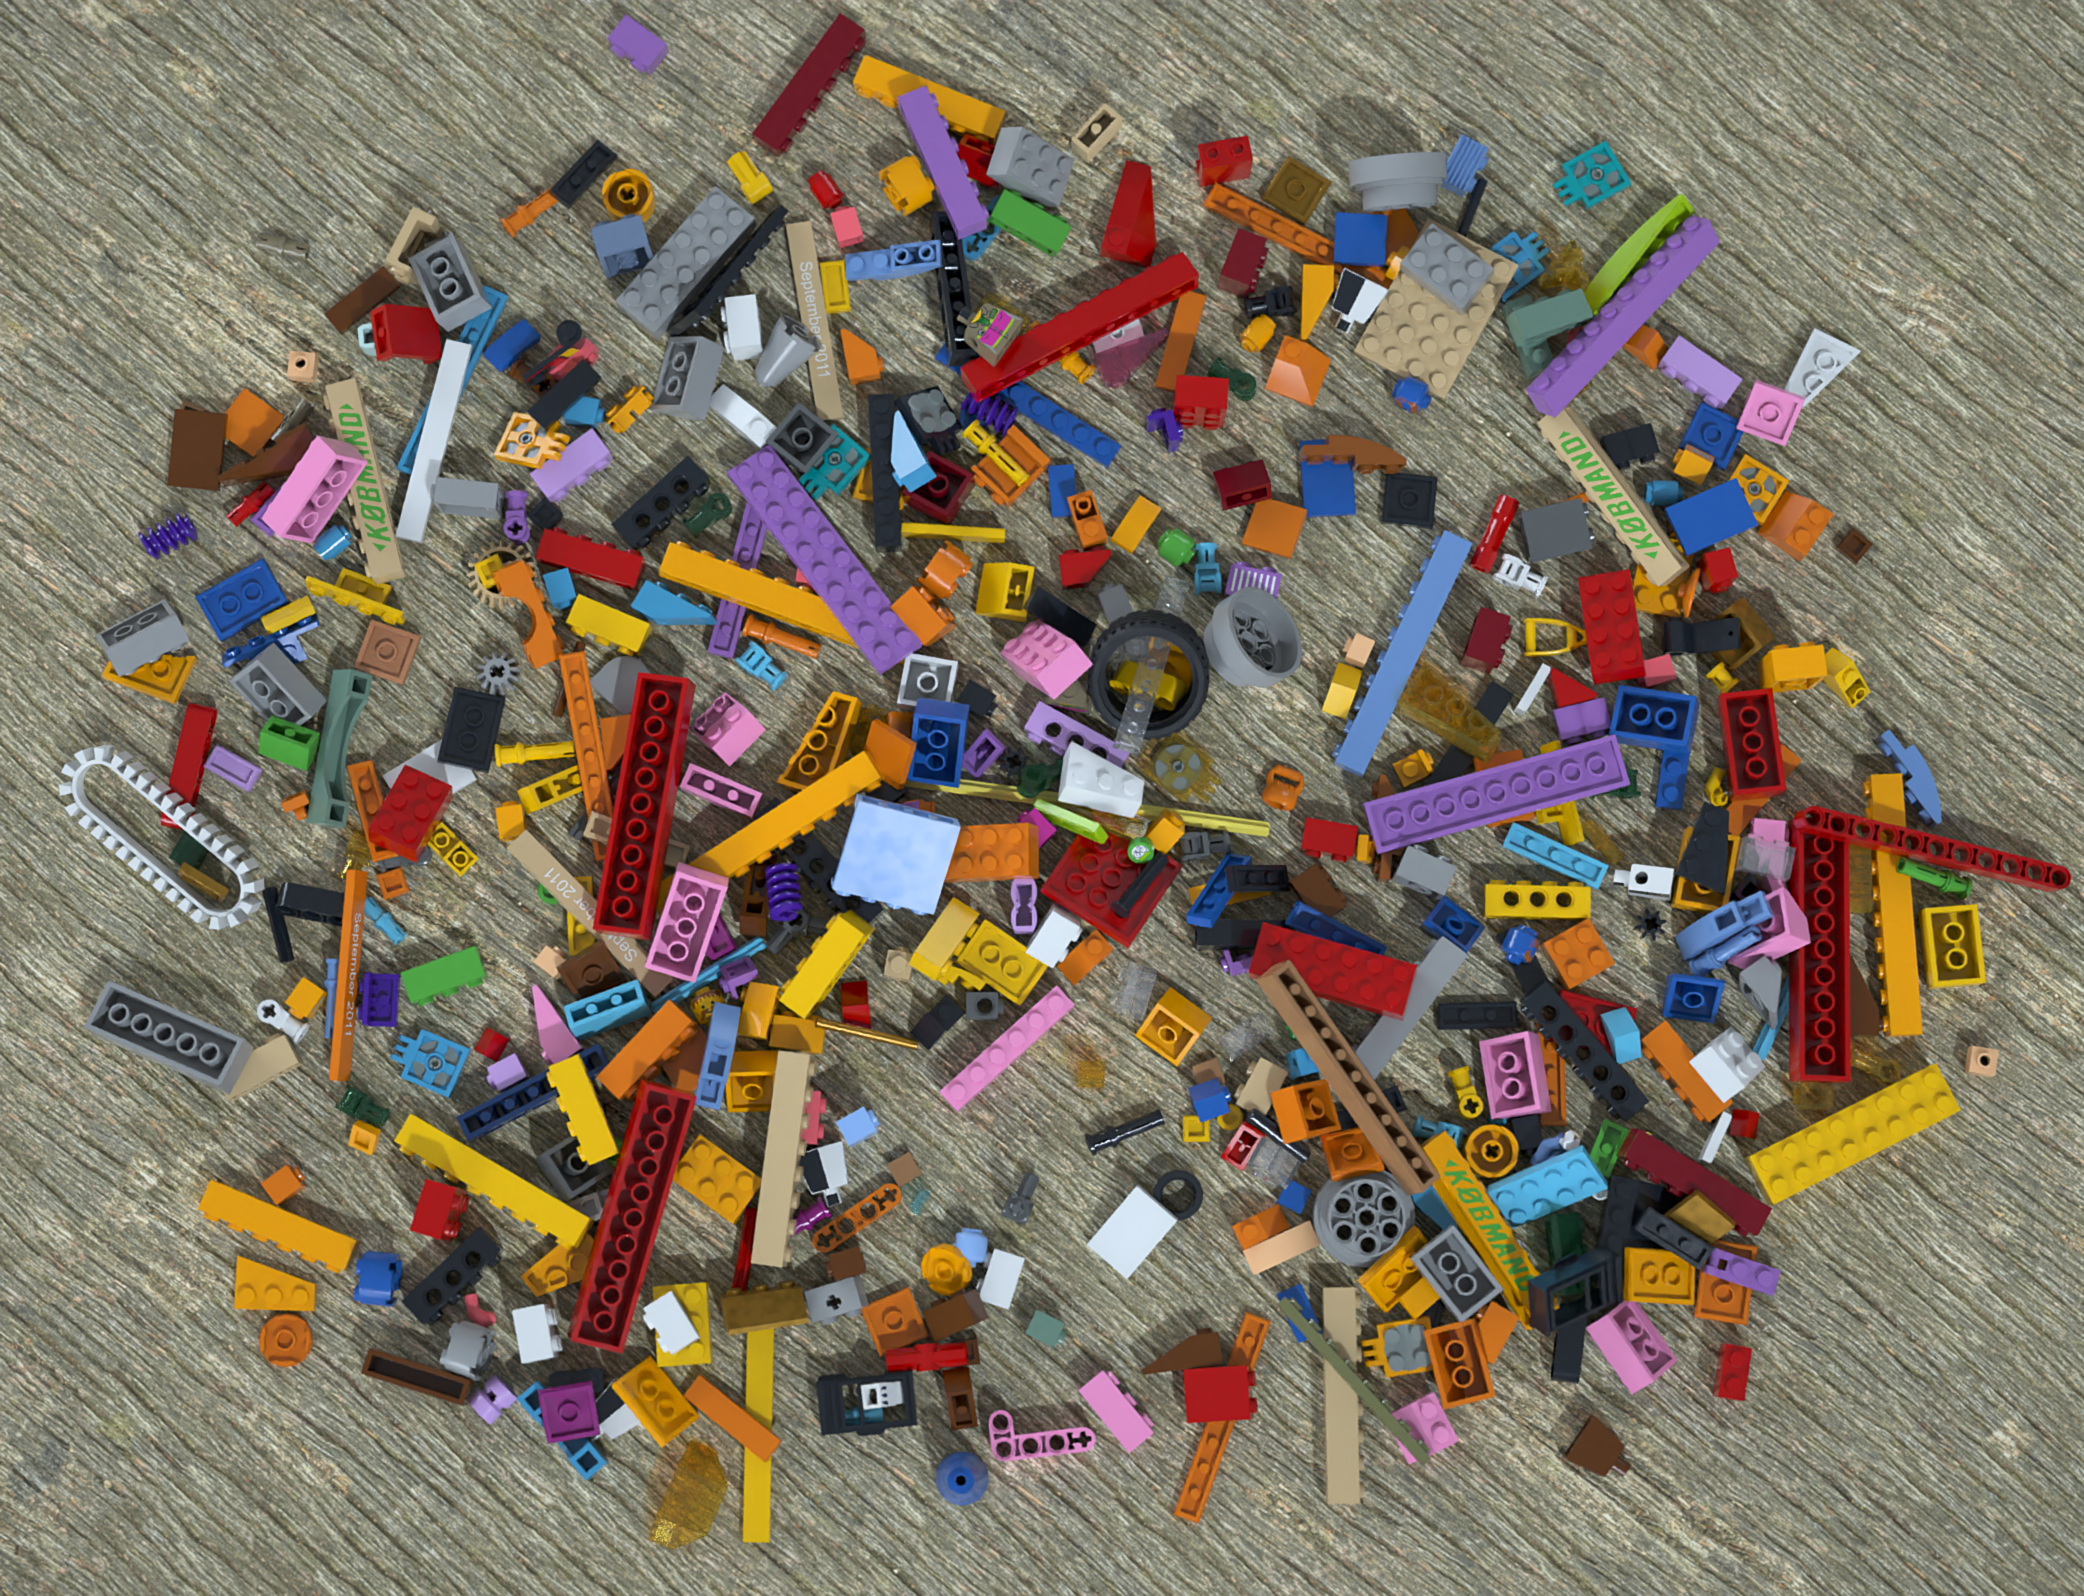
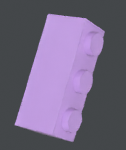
(1699, 373)
(577, 463)

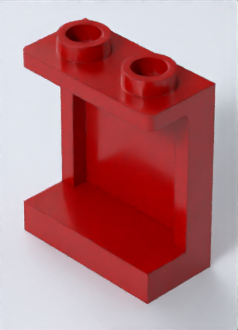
(1224, 161)
(406, 333)
(1219, 1394)

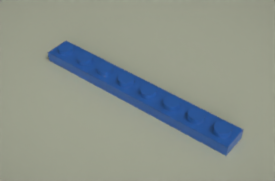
(1052, 419)

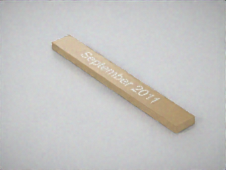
(815, 319)
(583, 908)

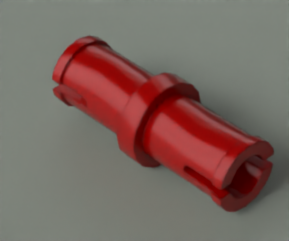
(250, 504)

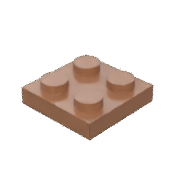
(387, 652)

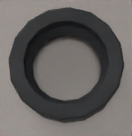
(1192, 1181)

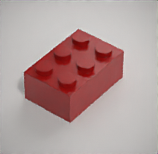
(1200, 401)
(410, 813)
(439, 1211)

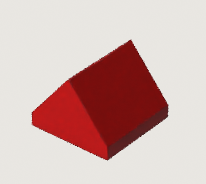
(491, 1044)
(1744, 1123)

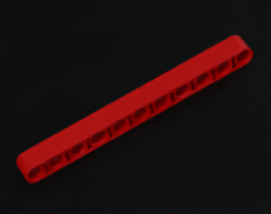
(1944, 848)

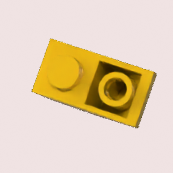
(1845, 678)

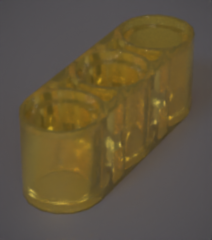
(1860, 880)

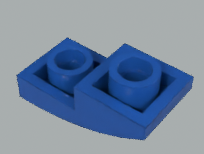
(511, 344)

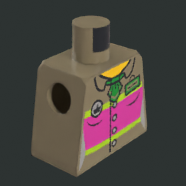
(990, 331)
(1073, 699)

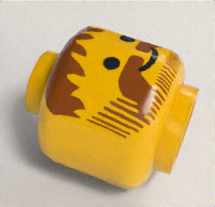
(704, 1002)

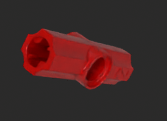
(927, 1357)

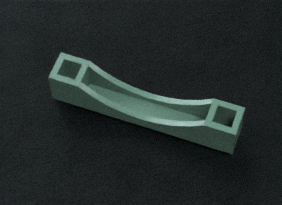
(329, 794)

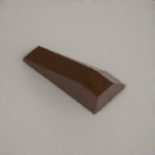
(271, 462)

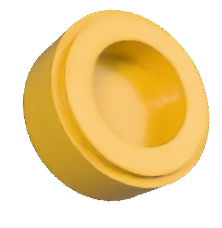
(1230, 1120)

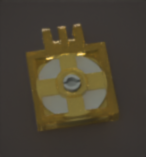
(1181, 769)

